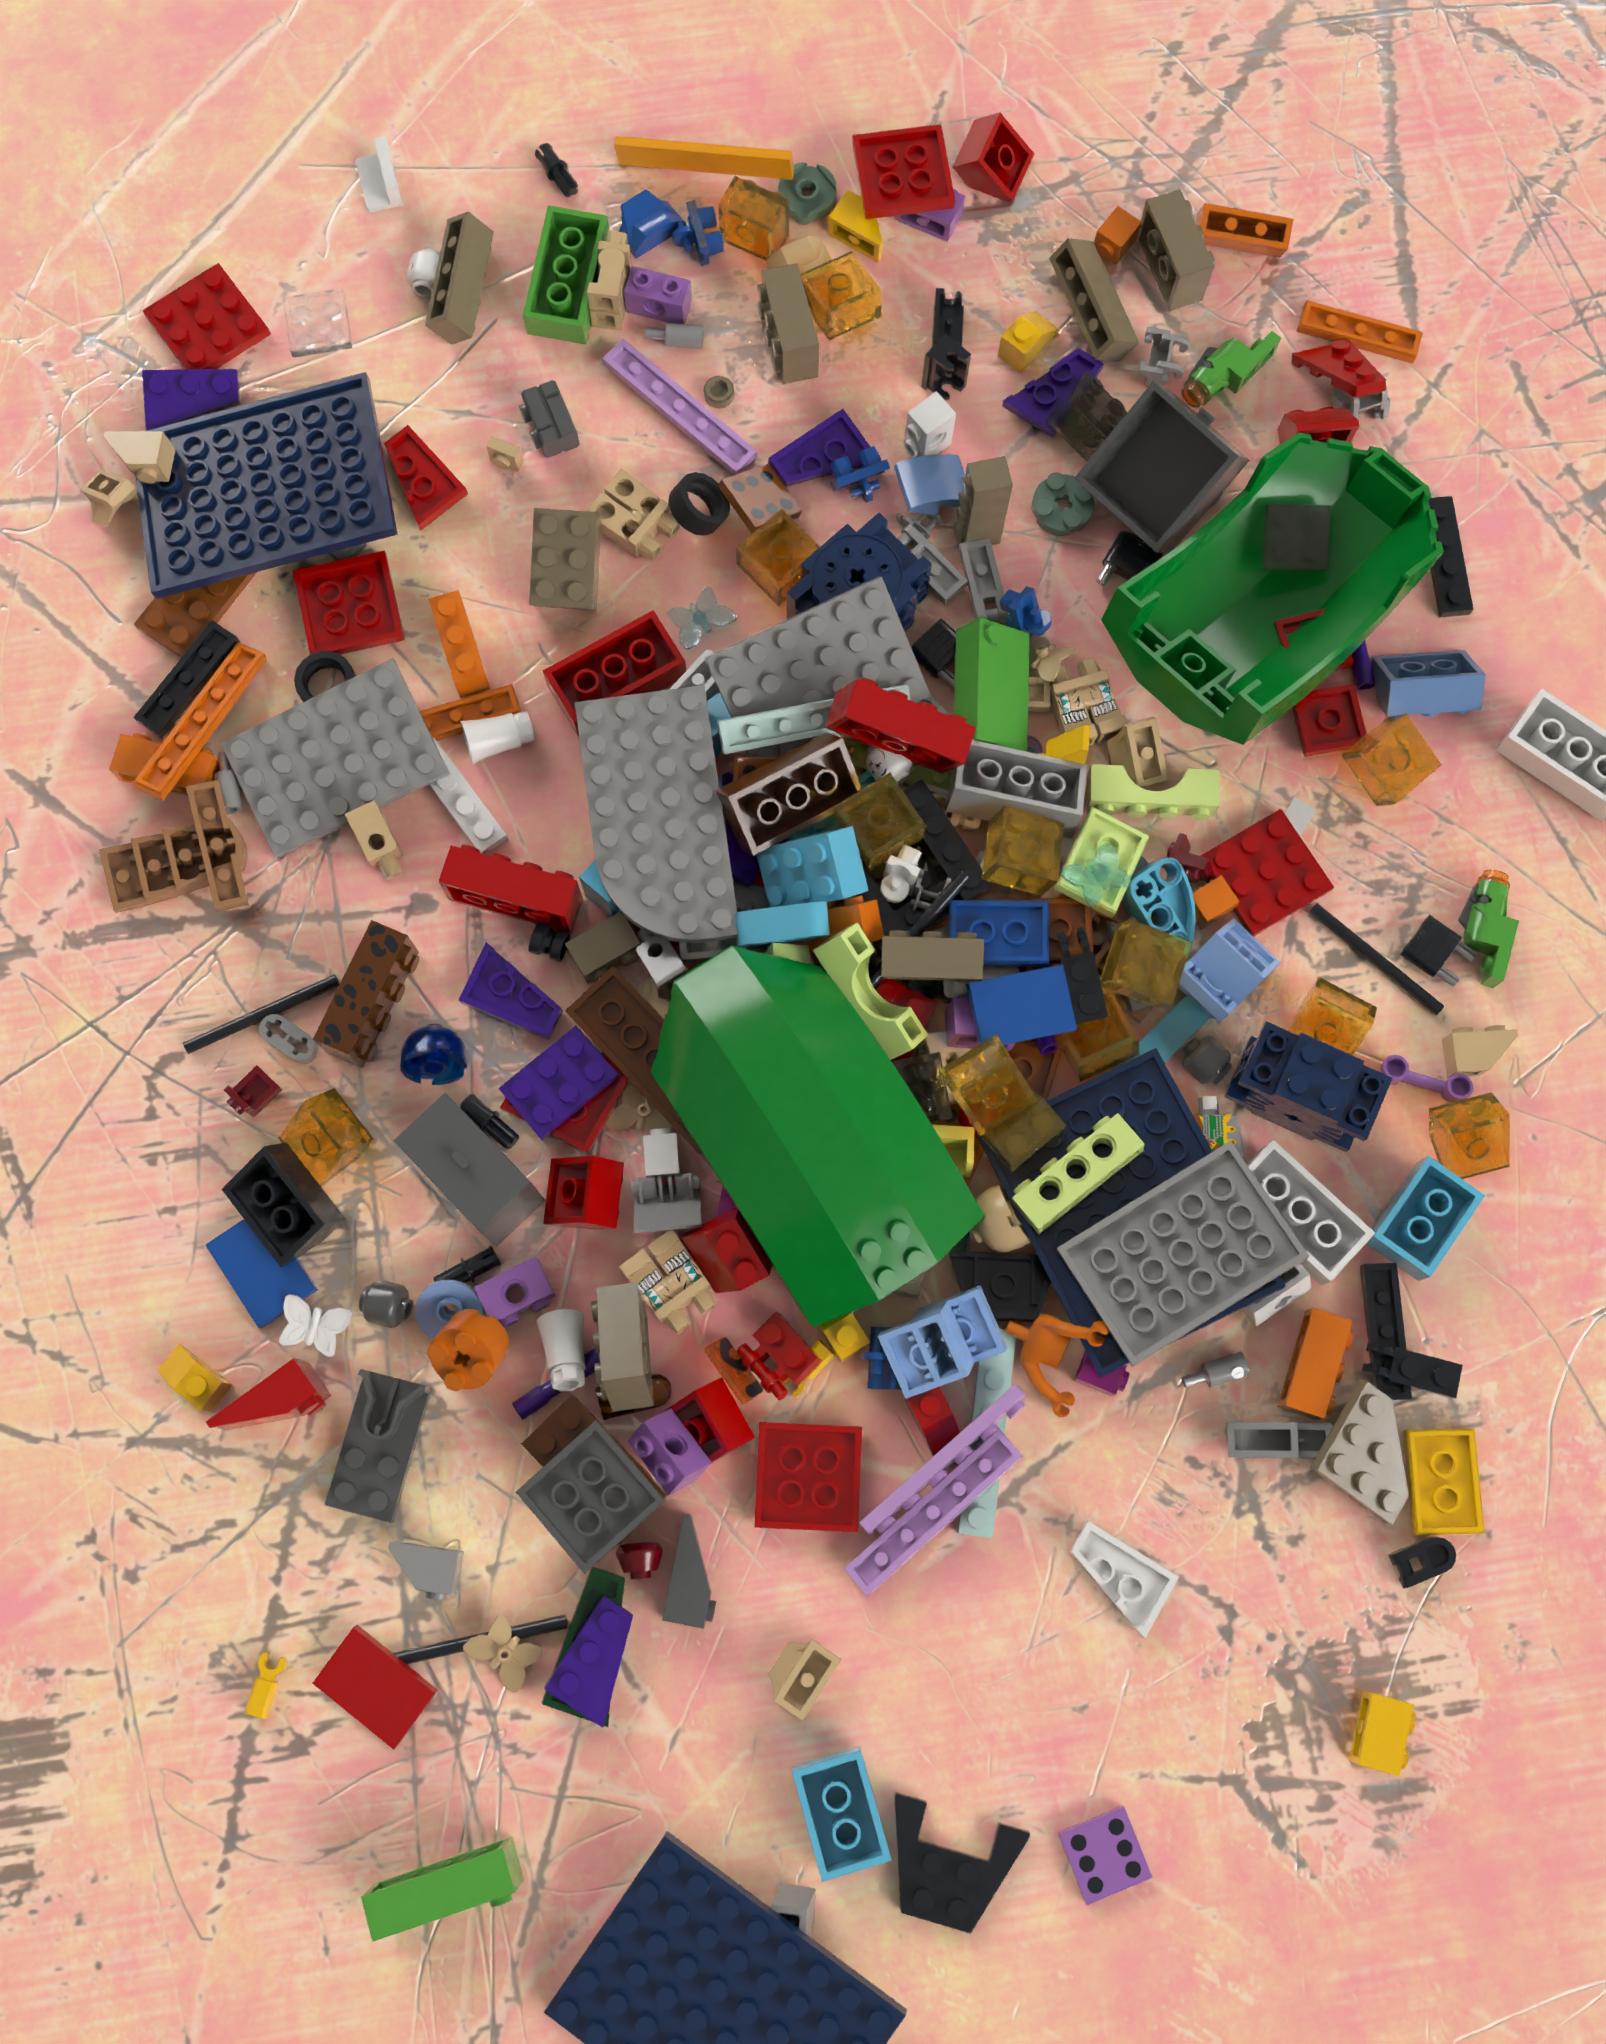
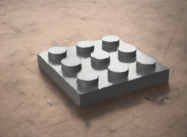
(590, 1496)

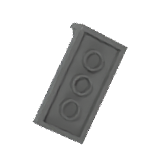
(378, 1446)

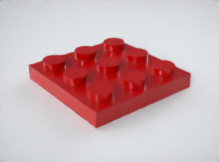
(903, 171)
(206, 321)
(349, 604)
(1269, 872)
(808, 1477)

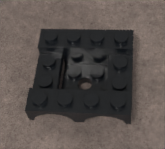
(945, 857)

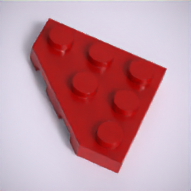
(587, 1123)

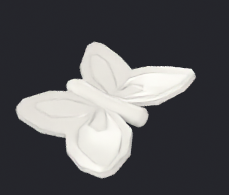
(311, 1327)

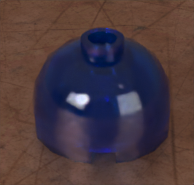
(433, 1054)

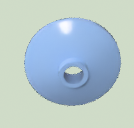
(431, 1305)

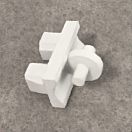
(900, 875)

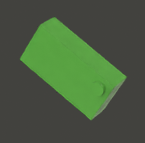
(561, 274)
(993, 682)
(443, 1889)

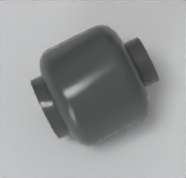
(1206, 1060)
(385, 1303)

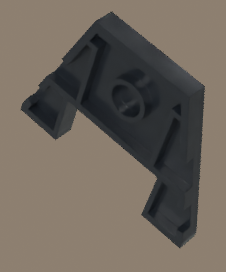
(1011, 1282)
(944, 1882)

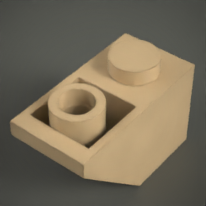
(1475, 1051)

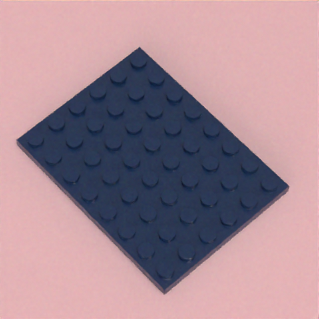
(267, 487)
(1159, 1115)
(712, 1964)

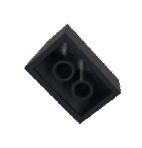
(283, 1203)

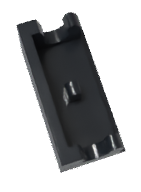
(947, 317)
(946, 364)

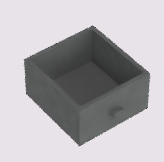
(1161, 468)
(470, 1169)

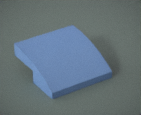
(930, 482)

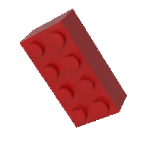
(620, 664)
(900, 725)
(511, 888)

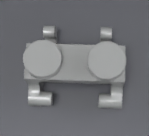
(1160, 356)
(1354, 405)

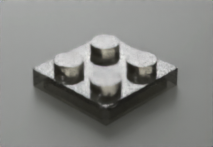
(1296, 537)

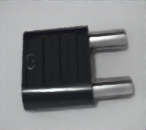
(1127, 557)
(937, 651)
(1431, 948)

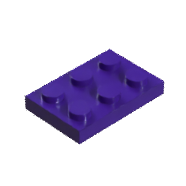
(558, 1082)

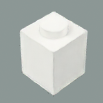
(661, 1153)

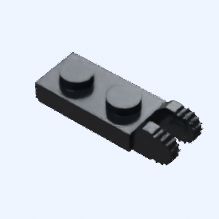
(1082, 979)
(1416, 1370)

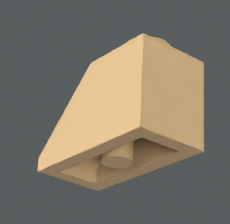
(144, 452)

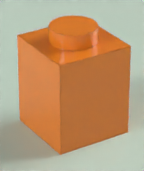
(1117, 235)
(1213, 902)

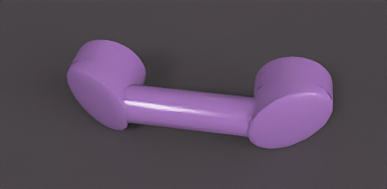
(1454, 1089)

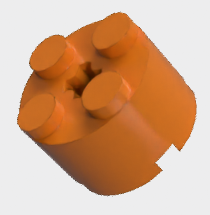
(468, 1350)

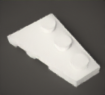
(1125, 1575)

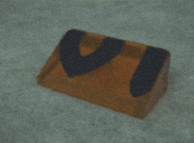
(730, 1367)

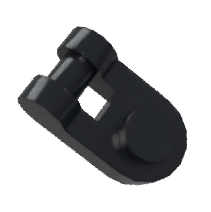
(1435, 1557)

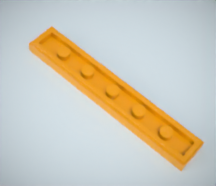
(704, 157)

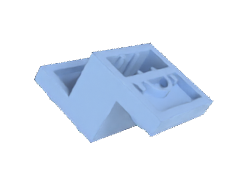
(1226, 970)
(942, 1342)

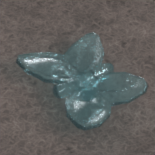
(698, 616)
(1099, 875)

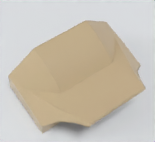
(806, 251)
(106, 493)
(1140, 751)
(801, 1675)

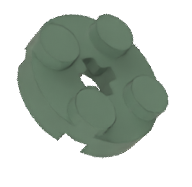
(812, 207)
(1046, 510)

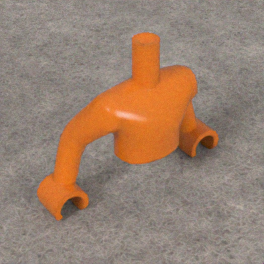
(1046, 1344)

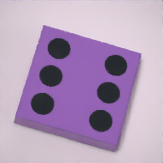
(1105, 1855)

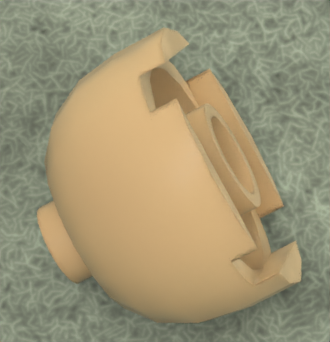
(1000, 1225)

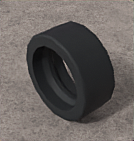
(688, 515)
(313, 664)

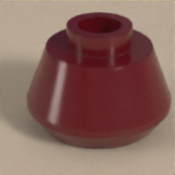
(639, 1558)

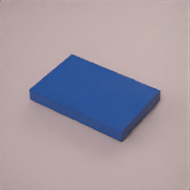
(1011, 929)
(1022, 1005)
(257, 1275)

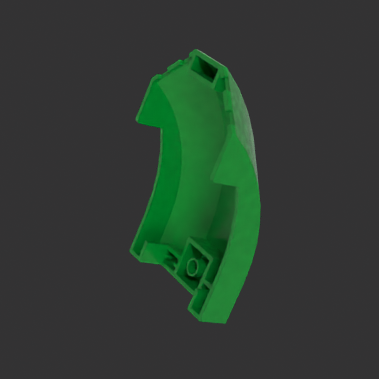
(1206, 612)
(809, 1130)

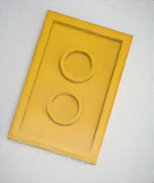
(1443, 1481)

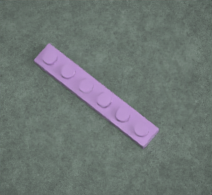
(679, 407)
(934, 1470)
(933, 1512)

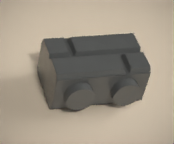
(549, 419)

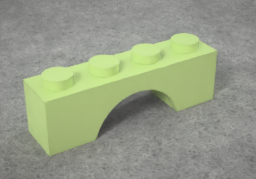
(1113, 791)
(847, 962)

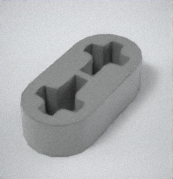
(293, 1033)

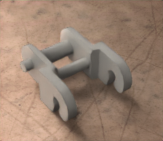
(935, 519)
(919, 888)

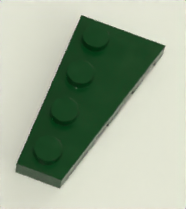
(598, 1583)

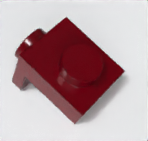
(1196, 867)
(252, 1092)

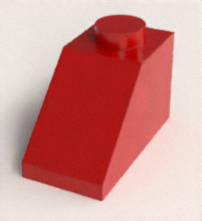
(933, 1419)

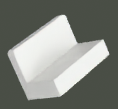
(379, 179)

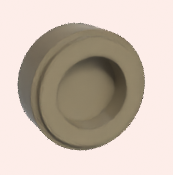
(719, 392)

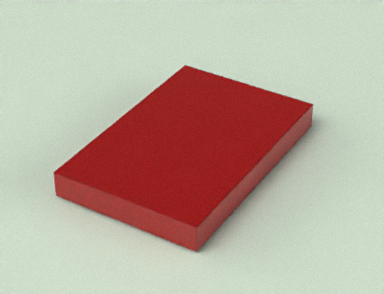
(375, 1686)

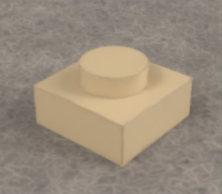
(504, 454)
(1038, 695)

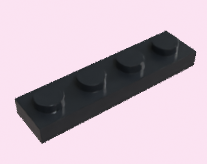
(1449, 571)
(186, 679)
(1384, 1319)

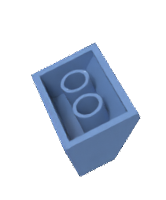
(1428, 683)

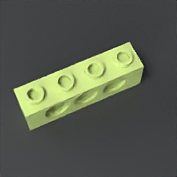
(1042, 1212)

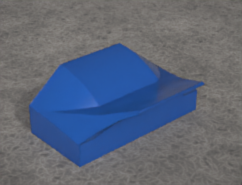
(647, 222)

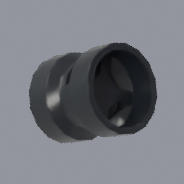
(548, 941)

